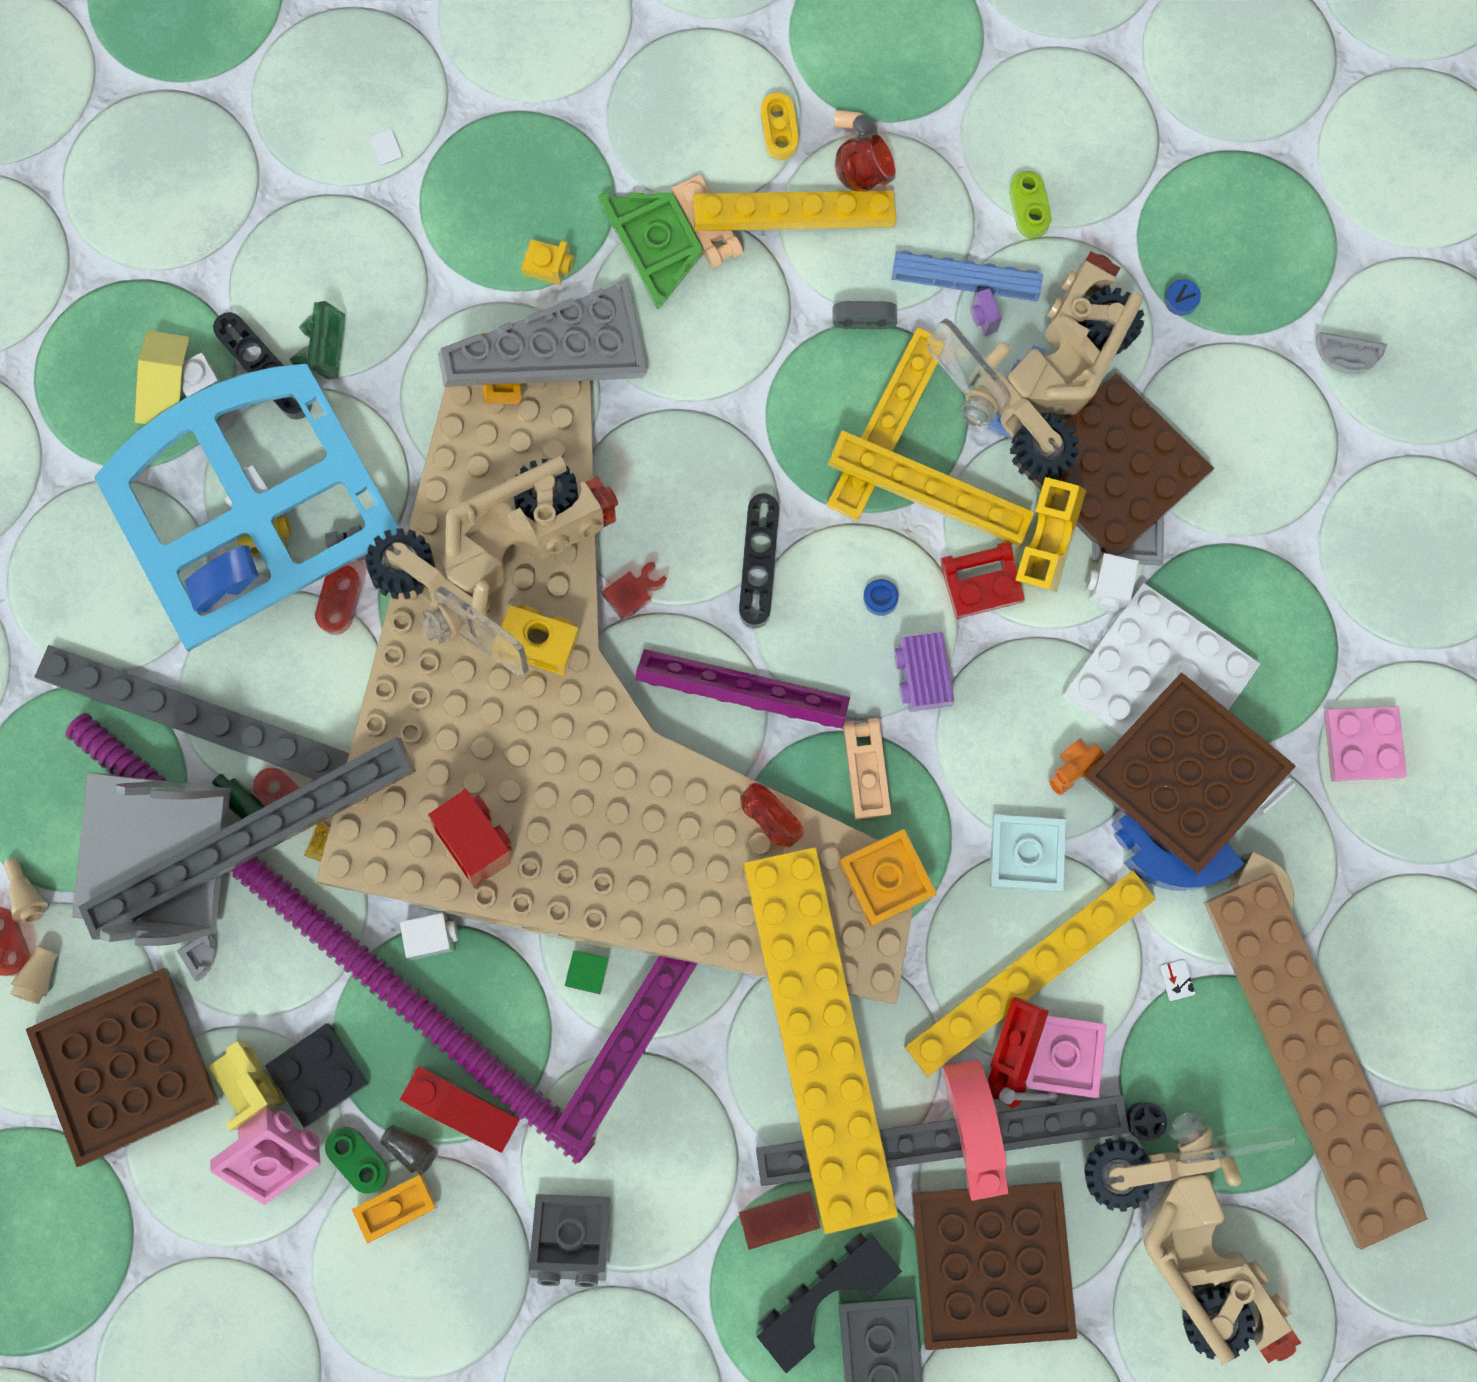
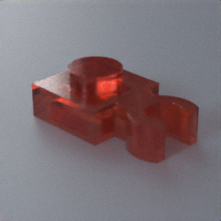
(630, 593)

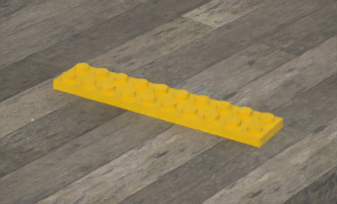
(820, 1041)

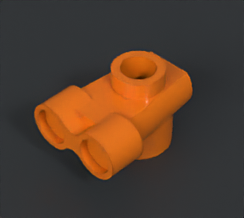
(1078, 761)

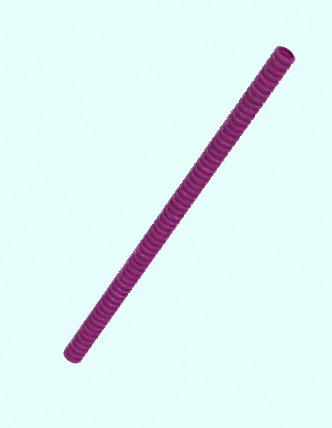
(355, 958)

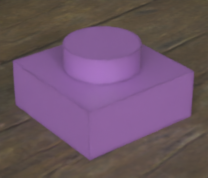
(985, 312)

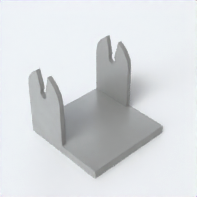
(135, 826)

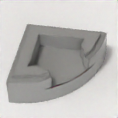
(199, 956)

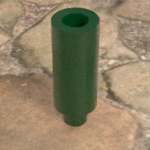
(241, 800)

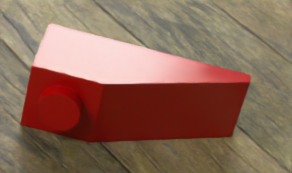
(459, 1108)

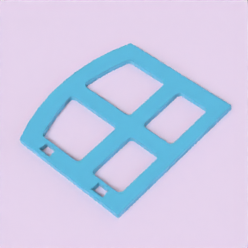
(250, 512)

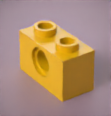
(556, 650)

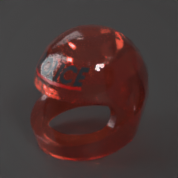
(864, 163)

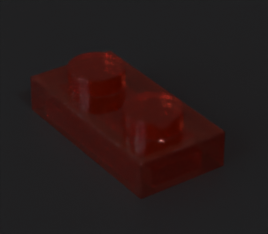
(779, 1219)

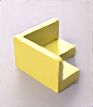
(159, 374)
(245, 1083)

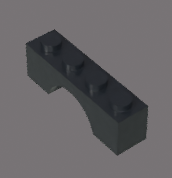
(863, 1267)

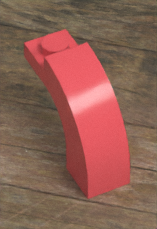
(977, 1128)

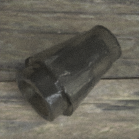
(409, 1149)

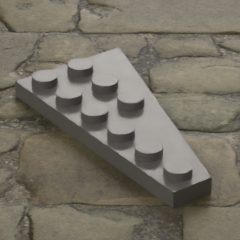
(562, 343)

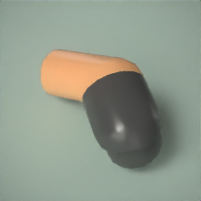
(855, 121)

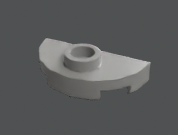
(1347, 353)

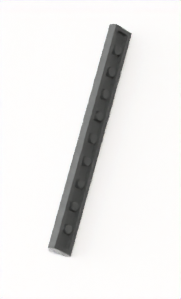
(189, 714)
(249, 837)
(941, 1138)

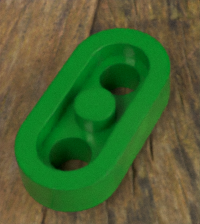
(359, 1156)

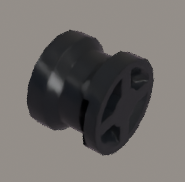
(1153, 1120)

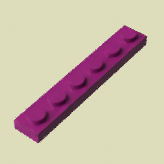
(742, 688)
(622, 1051)

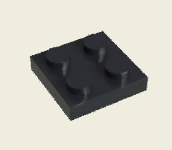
(316, 1075)

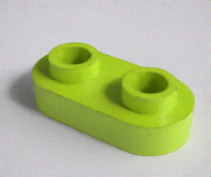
(1030, 202)

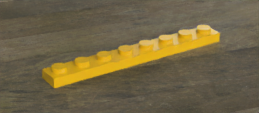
(1029, 973)

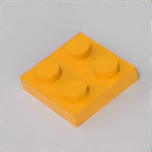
(887, 878)

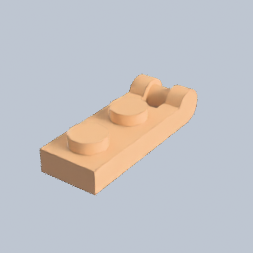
(683, 193)
(867, 770)

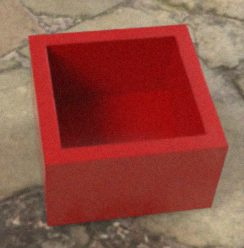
(470, 837)

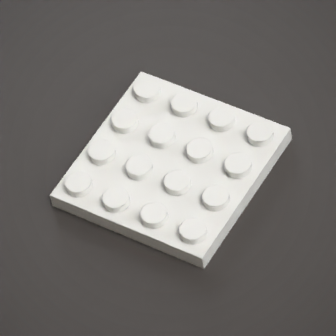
(1146, 653)

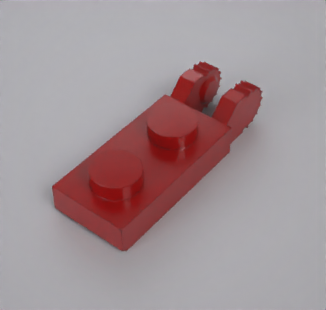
(1016, 1047)

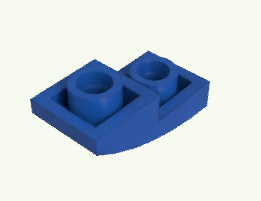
(225, 574)

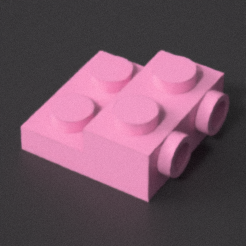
(267, 1156)

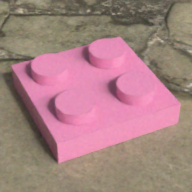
(1365, 744)
(1069, 1057)

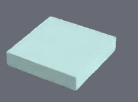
(1028, 853)

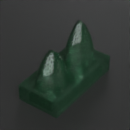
(326, 335)

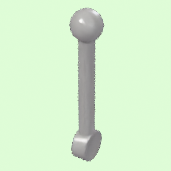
(1008, 1096)

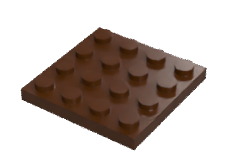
(1128, 465)
(1189, 773)
(122, 1067)
(993, 1267)

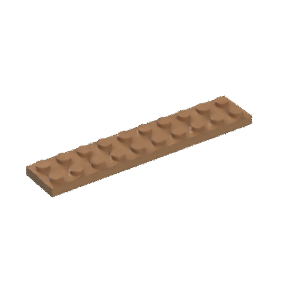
(1315, 1061)

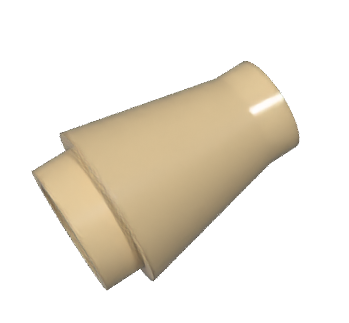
(35, 976)

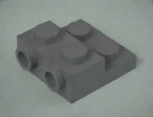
(570, 1239)

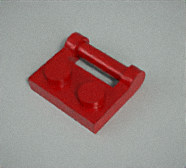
(984, 591)

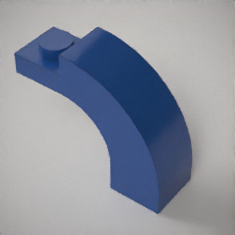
(1163, 868)

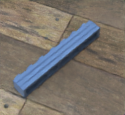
(967, 276)

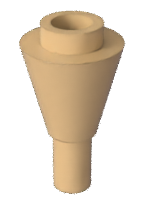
(26, 901)

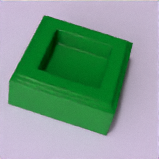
(586, 972)

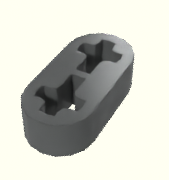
(864, 314)

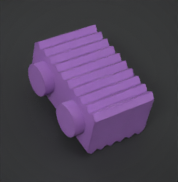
(925, 672)

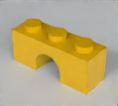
(1057, 519)

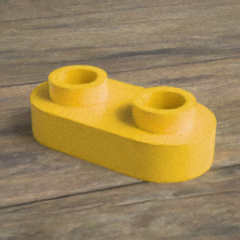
(779, 128)

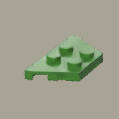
(654, 239)

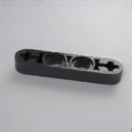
(265, 360)
(756, 560)

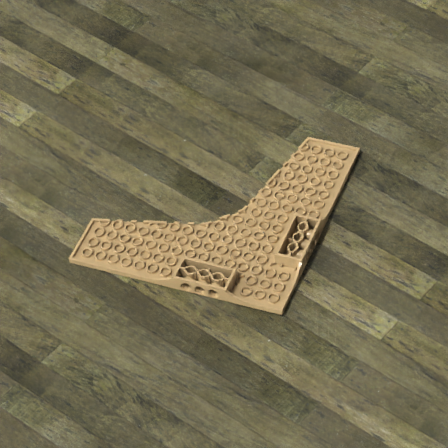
(605, 818)

